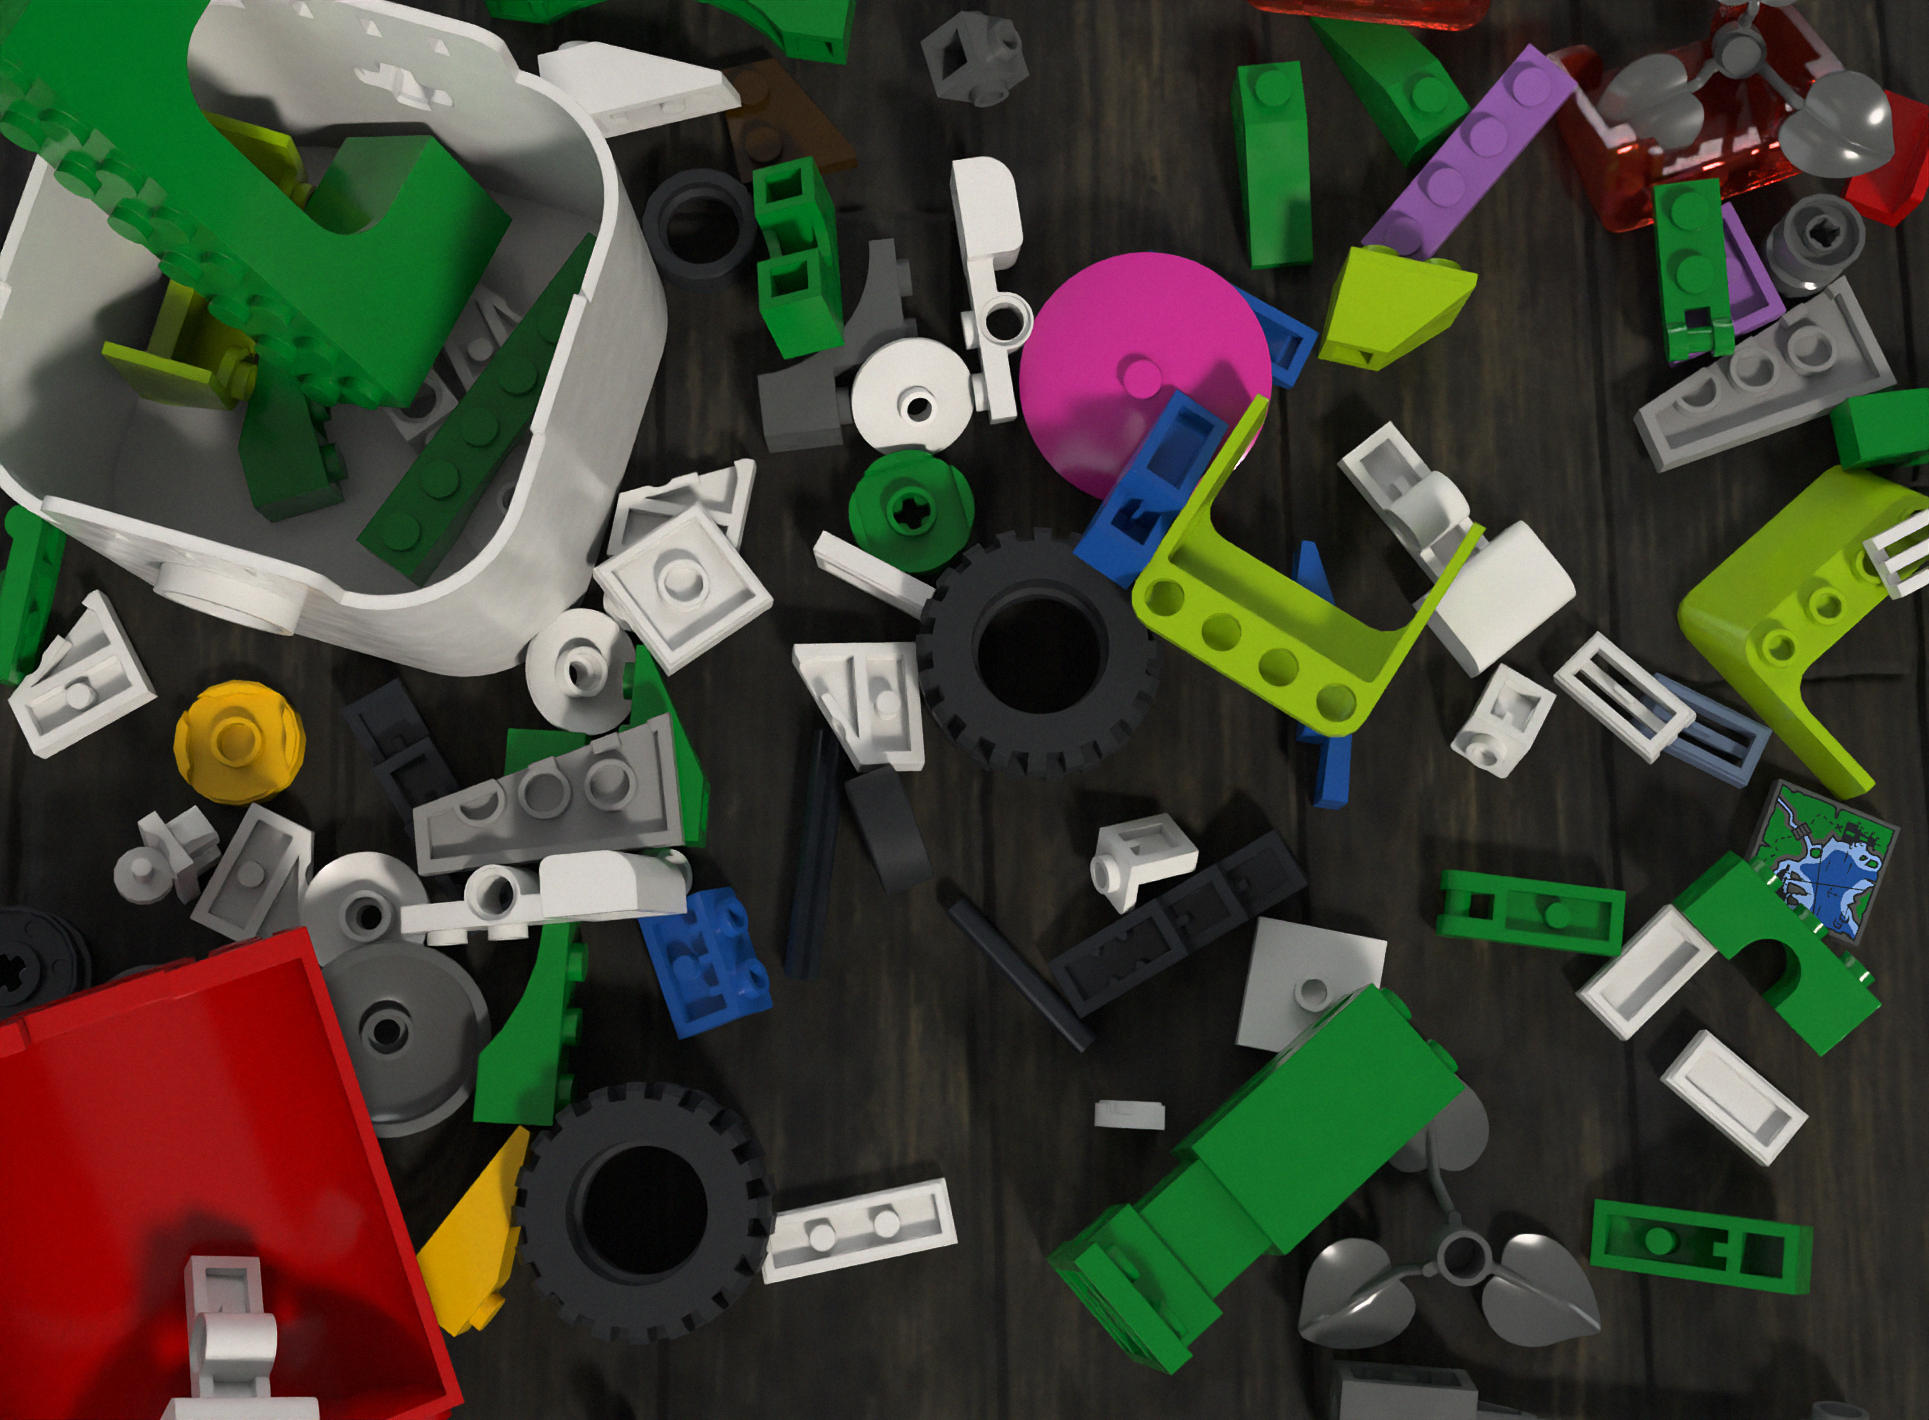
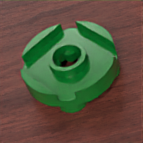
(930, 484)

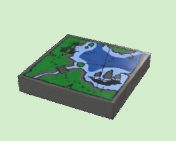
(1824, 856)

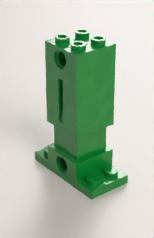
(1259, 1174)

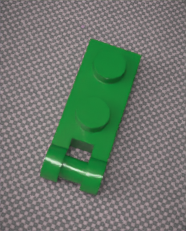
(1692, 267)
(27, 592)
(1533, 913)

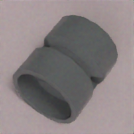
(1812, 245)

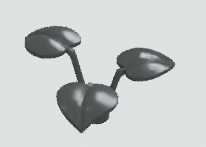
(1834, 133)
(1531, 1300)

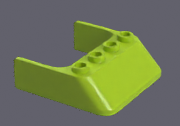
(1795, 596)
(1263, 624)

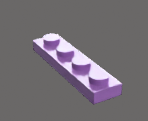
(1474, 157)

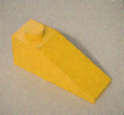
(475, 1244)

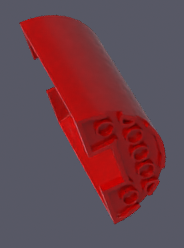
(201, 1122)

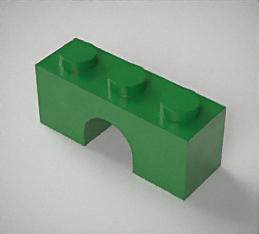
(802, 277)
(1817, 992)

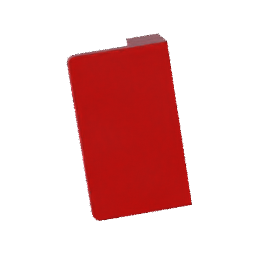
(1901, 183)

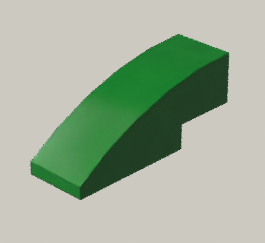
(1882, 429)

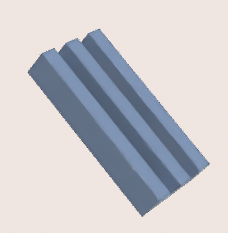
(1720, 714)

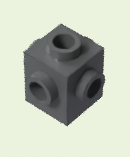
(975, 58)

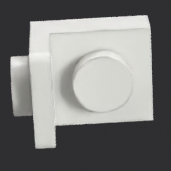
(1503, 722)
(1139, 854)

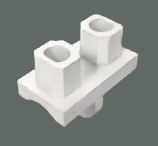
(171, 855)

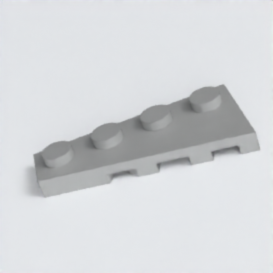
(1770, 382)
(596, 798)

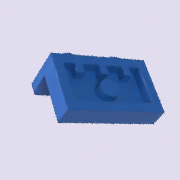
(707, 962)

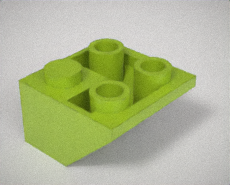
(1390, 306)

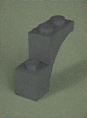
(803, 402)

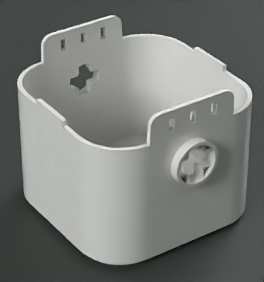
(167, 482)

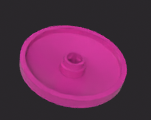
(1118, 349)

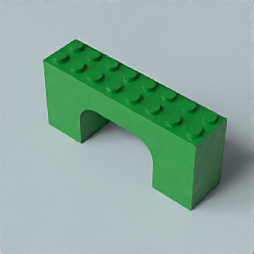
(336, 293)

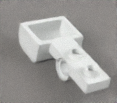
(989, 242)
(1504, 583)
(568, 889)
(231, 1346)

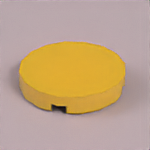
(240, 743)

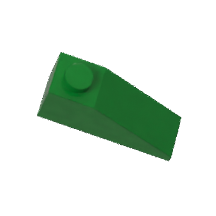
(1397, 84)
(1273, 163)
(1702, 1246)

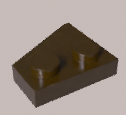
(780, 123)

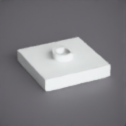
(682, 588)
(1298, 976)

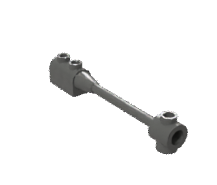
(1434, 1393)

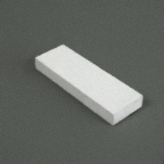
(859, 1230)

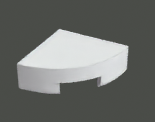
(1130, 1114)

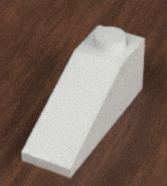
(633, 88)

